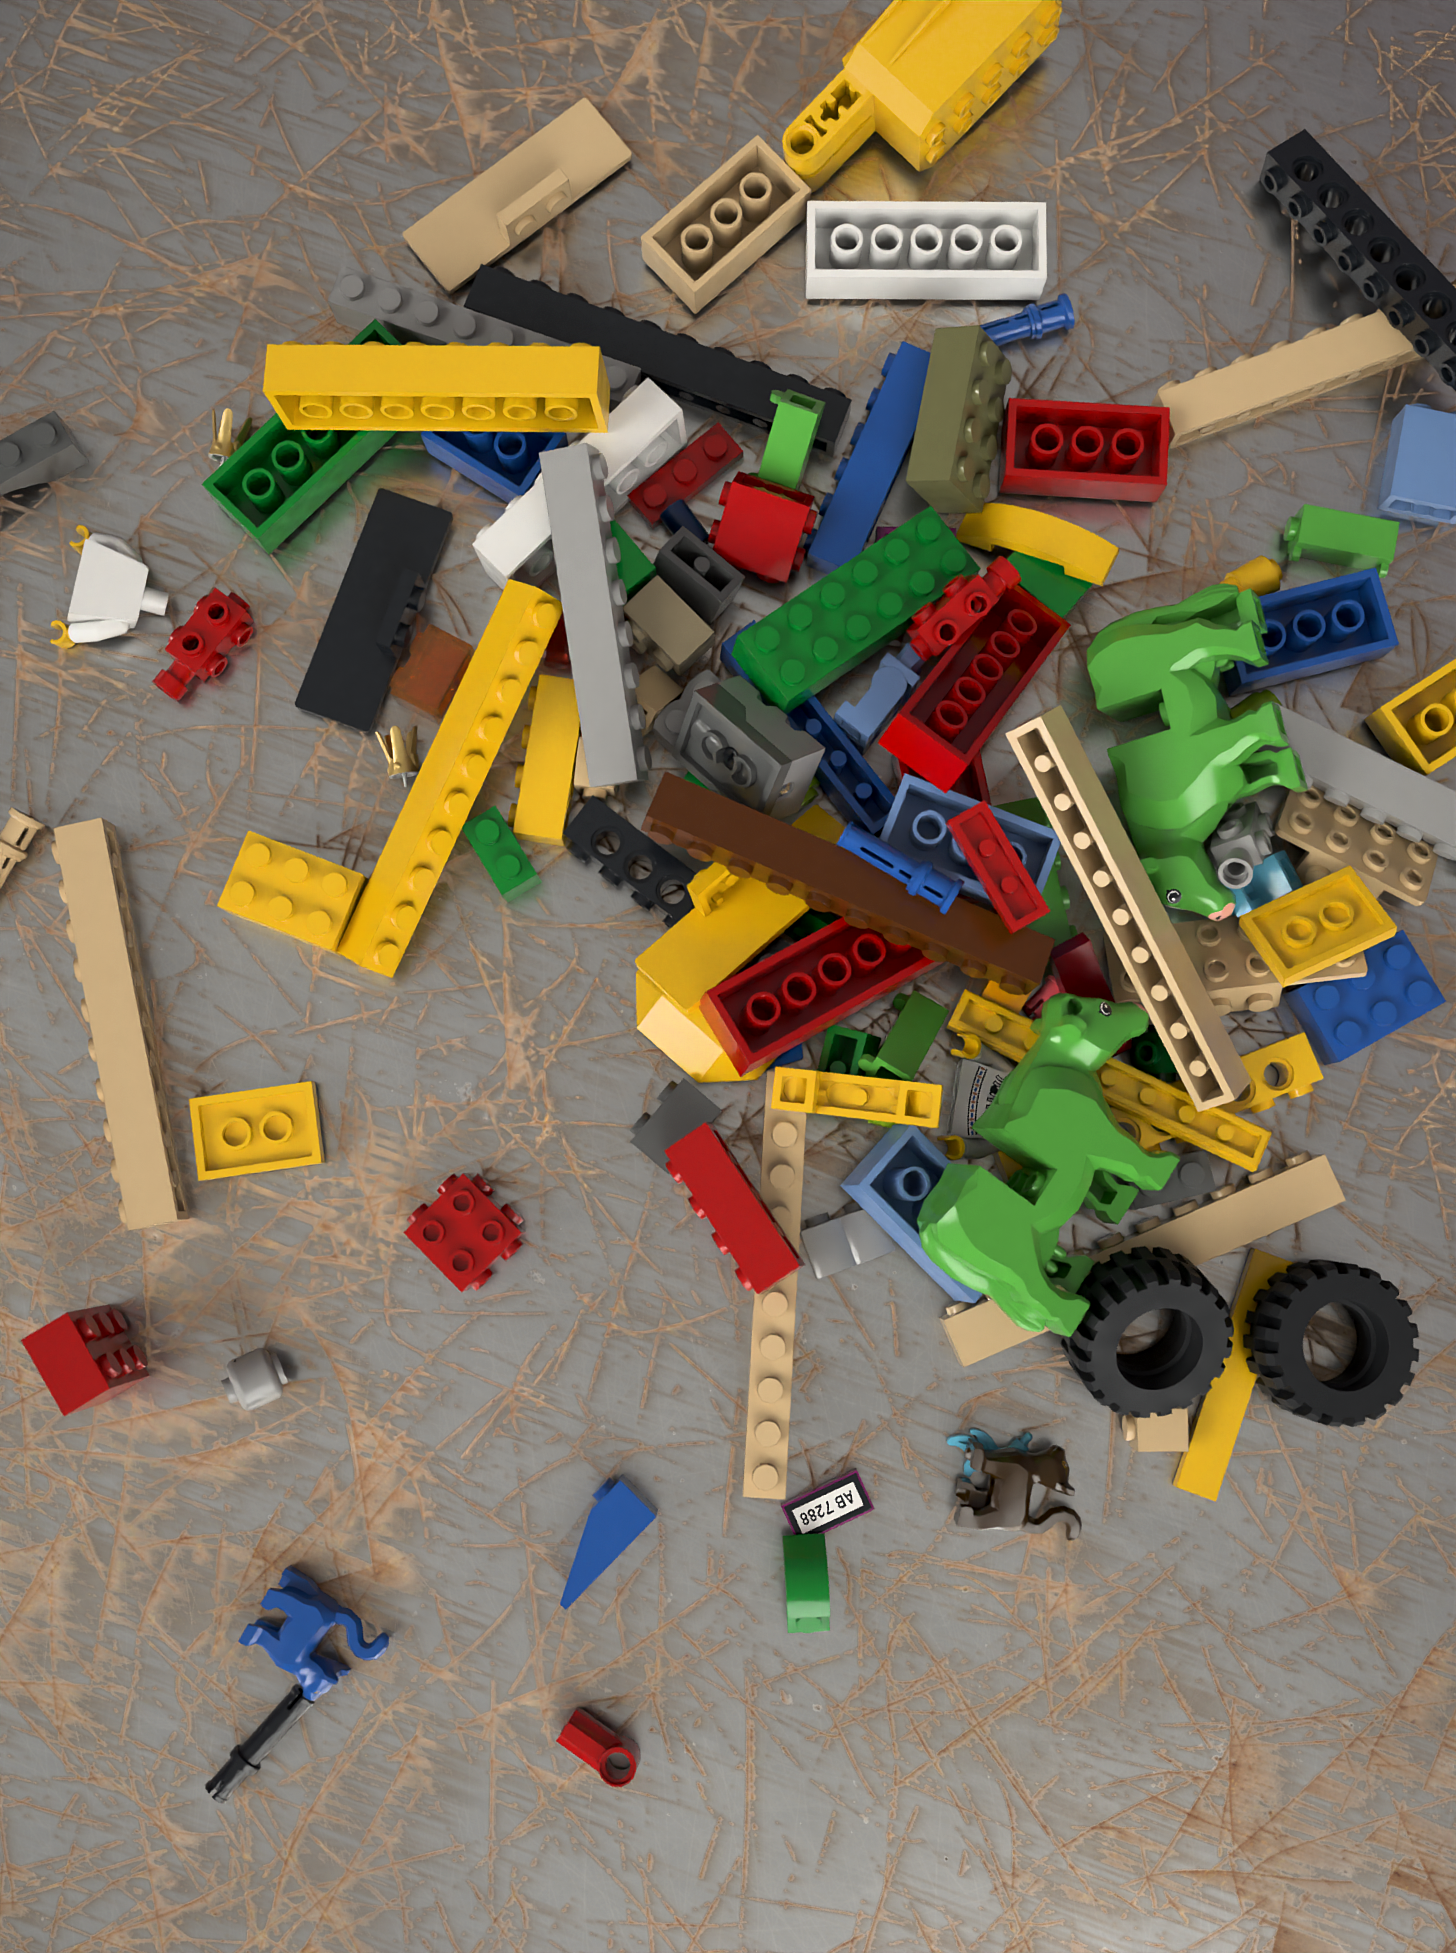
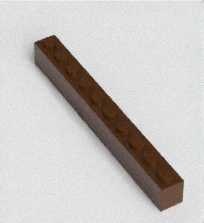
(844, 884)

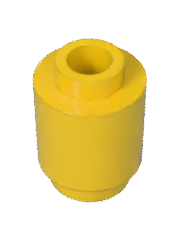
(1259, 574)

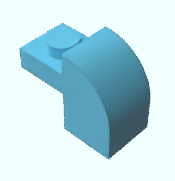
(1269, 881)

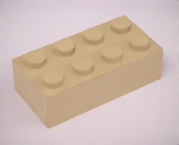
(726, 224)

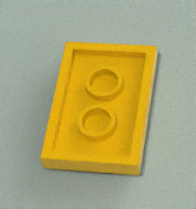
(1317, 926)
(256, 1130)

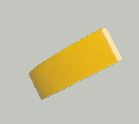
(1040, 536)
(857, 1097)

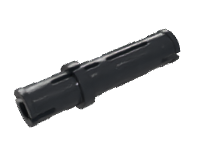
(247, 1757)

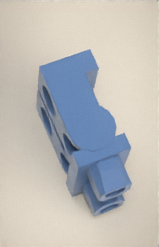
(889, 686)

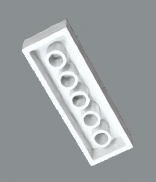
(925, 250)
(640, 440)

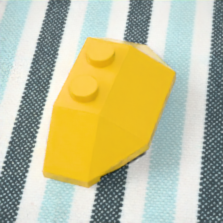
(685, 1036)

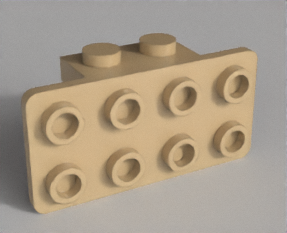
(1341, 837)

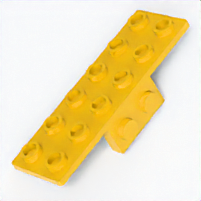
(727, 927)

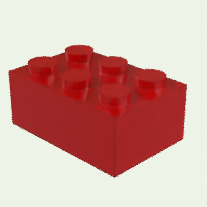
(86, 1357)

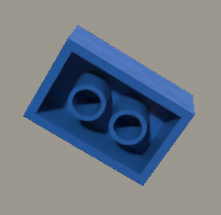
(495, 460)
(1358, 1011)

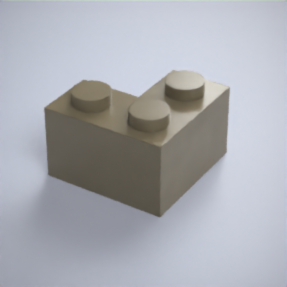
(667, 627)

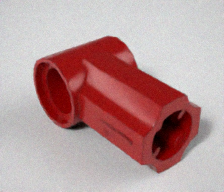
(595, 1743)

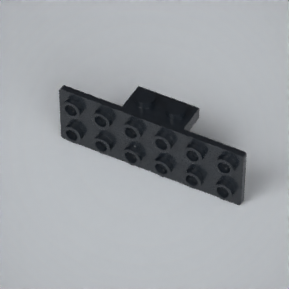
(374, 610)

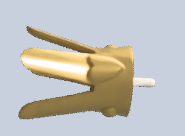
(222, 446)
(401, 762)

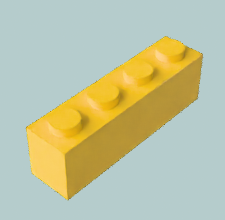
(549, 763)

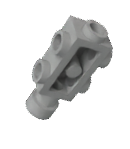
(1240, 838)

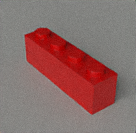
(733, 1208)

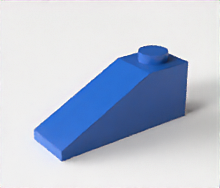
(610, 1528)

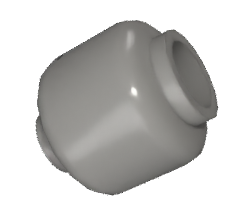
(254, 1379)

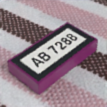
(828, 1505)

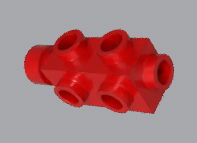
(959, 607)
(215, 641)

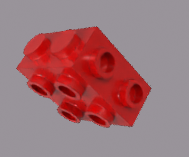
(762, 527)
(466, 1230)

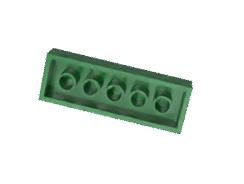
(290, 473)
(851, 611)

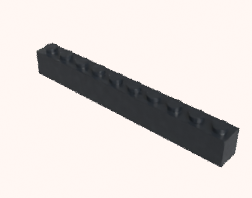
(675, 363)

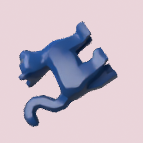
(309, 1619)

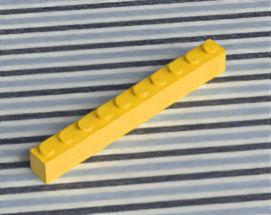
(450, 777)

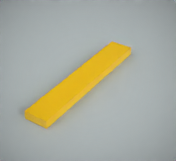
(1225, 1404)

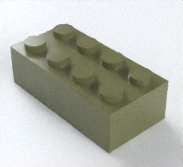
(959, 420)

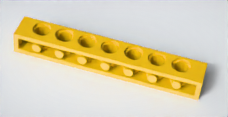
(1296, 1072)

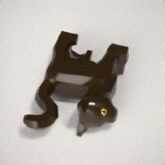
(1007, 1496)

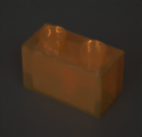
(431, 673)

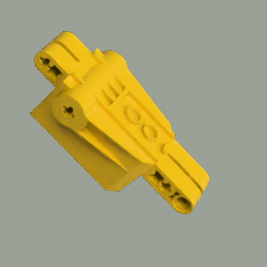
(919, 80)

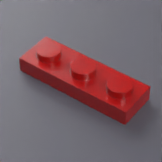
(686, 474)
(997, 867)

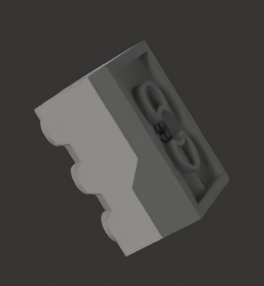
(746, 749)

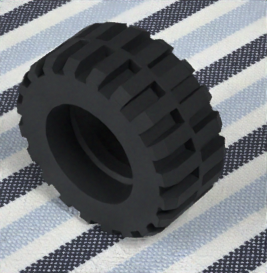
(1381, 1352)
(1177, 1364)

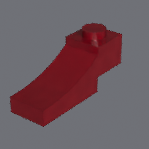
(1080, 974)

